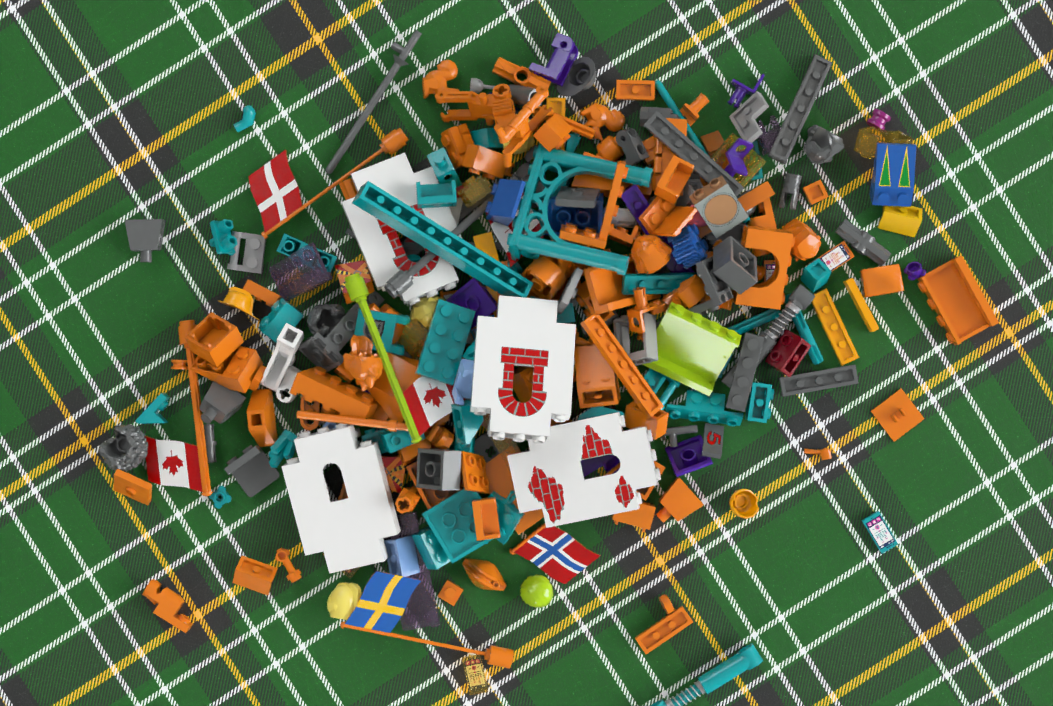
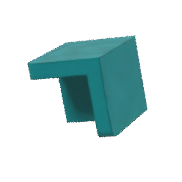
(815, 275)

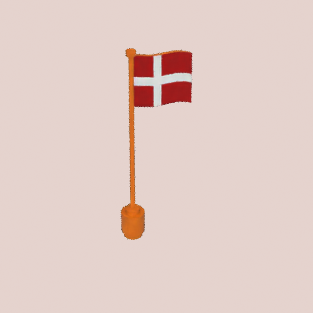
(278, 191)

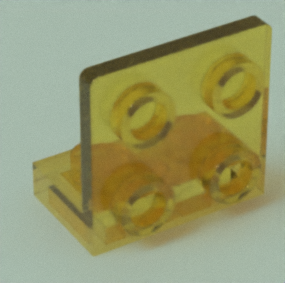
(752, 160)

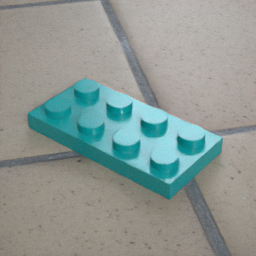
(445, 342)

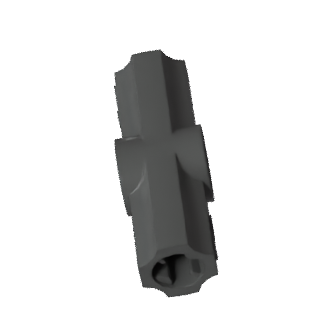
(863, 242)

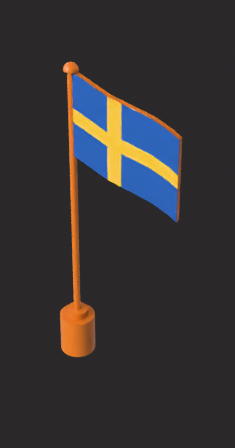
(384, 604)

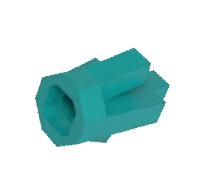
(282, 448)

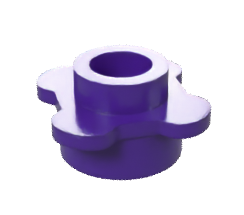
(914, 270)

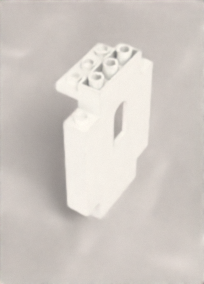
(349, 528)

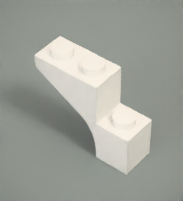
(282, 357)

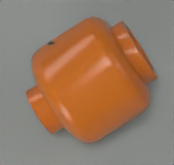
(609, 149)

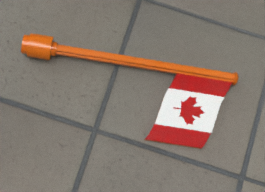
(177, 461)

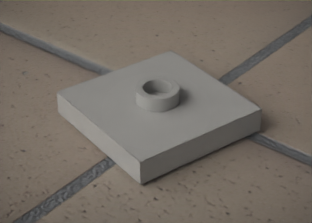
(569, 291)

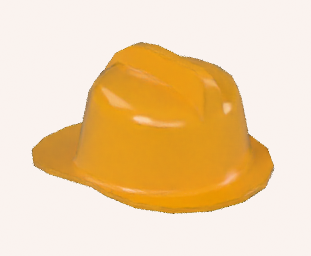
(239, 299)

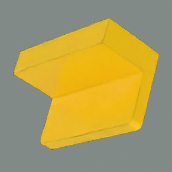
(901, 220)

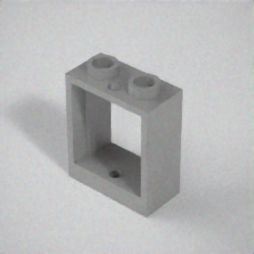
(650, 351)

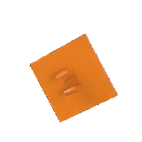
(897, 415)

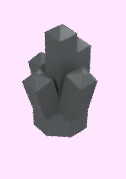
(647, 112)

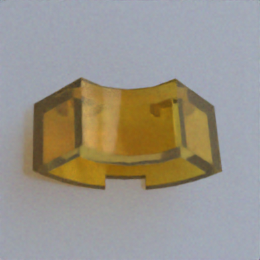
(870, 136)

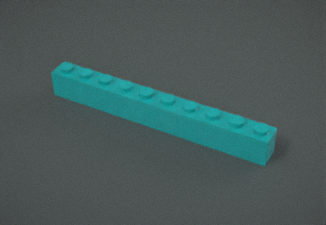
(441, 241)

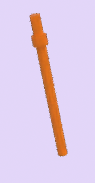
(391, 425)

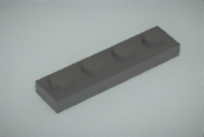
(745, 371)
(818, 380)

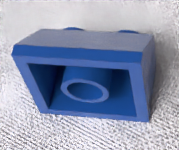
(504, 201)

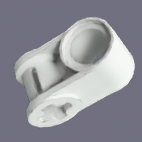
(287, 384)

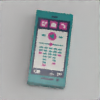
(879, 532)

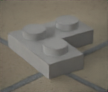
(745, 117)

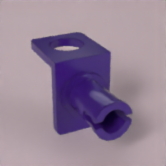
(741, 90)
(735, 158)

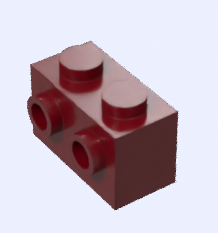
(788, 353)

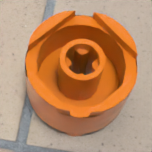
(546, 277)

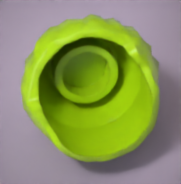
(536, 591)

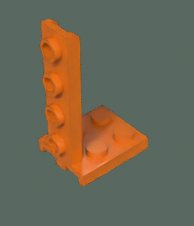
(588, 235)

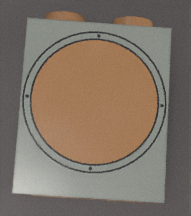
(718, 206)

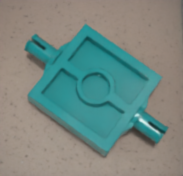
(507, 515)

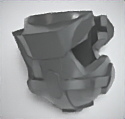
(822, 145)
(324, 318)

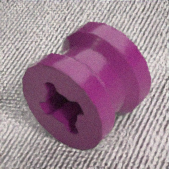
(878, 119)

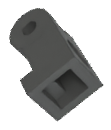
(631, 146)

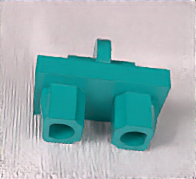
(222, 237)

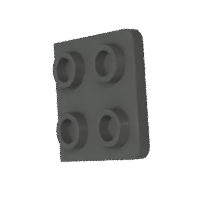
(252, 470)

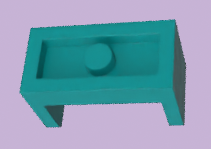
(436, 195)

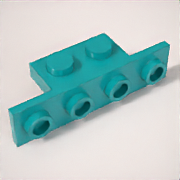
(704, 408)

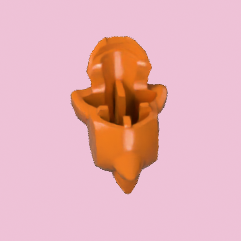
(362, 363)

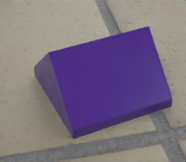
(687, 456)

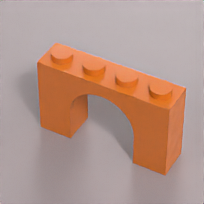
(779, 243)

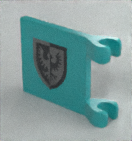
(386, 325)

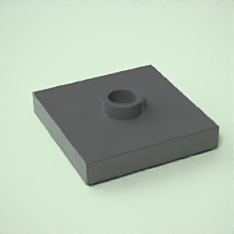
(577, 197)

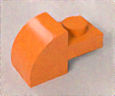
(688, 293)

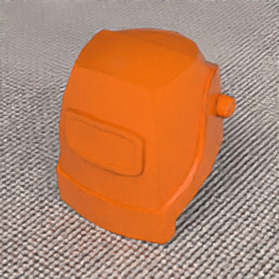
(806, 240)

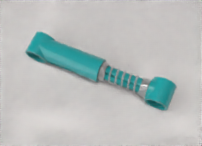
(744, 660)

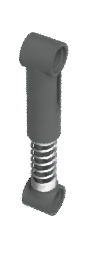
(799, 300)

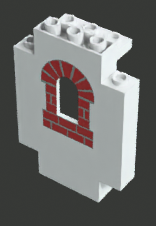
(381, 242)
(523, 336)

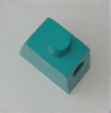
(442, 166)

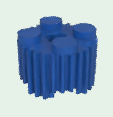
(688, 246)

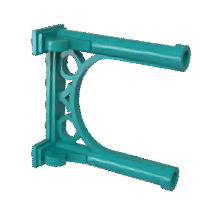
(556, 161)

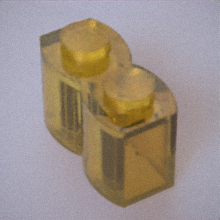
(413, 338)

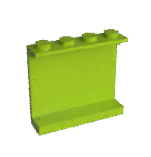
(692, 348)

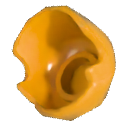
(744, 503)

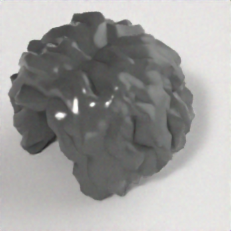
(125, 449)

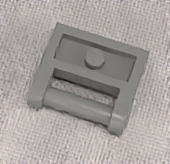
(253, 253)

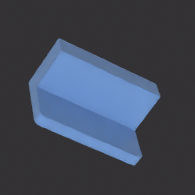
(402, 556)

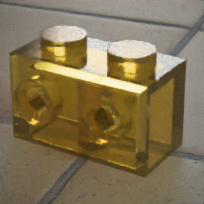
(474, 190)

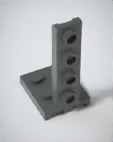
(714, 287)
(325, 350)

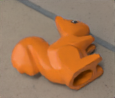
(436, 80)
(600, 115)

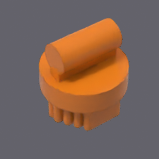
(440, 437)

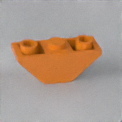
(262, 417)

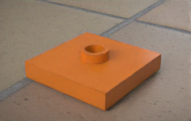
(132, 487)

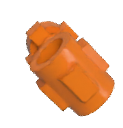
(282, 556)

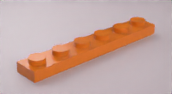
(622, 365)

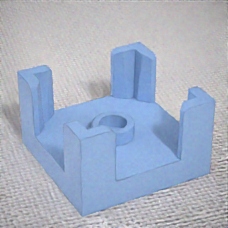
(463, 382)

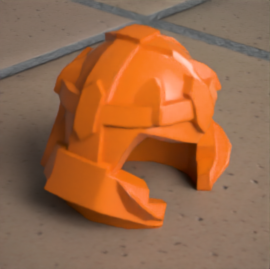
(650, 253)

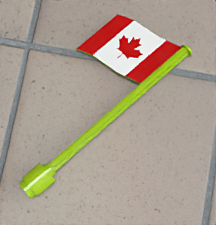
(422, 401)

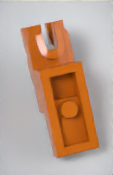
(766, 220)
(168, 605)

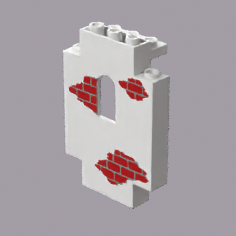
(553, 477)

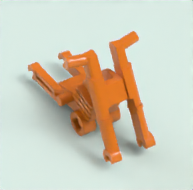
(502, 110)

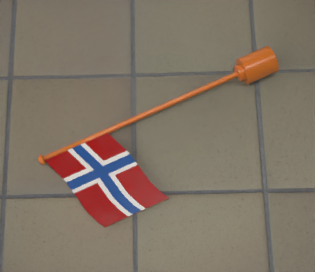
(556, 551)

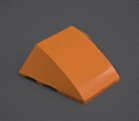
(382, 392)

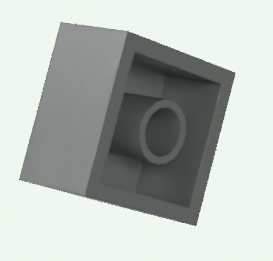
(734, 265)
(438, 469)

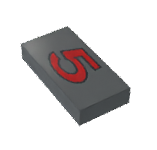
(712, 440)

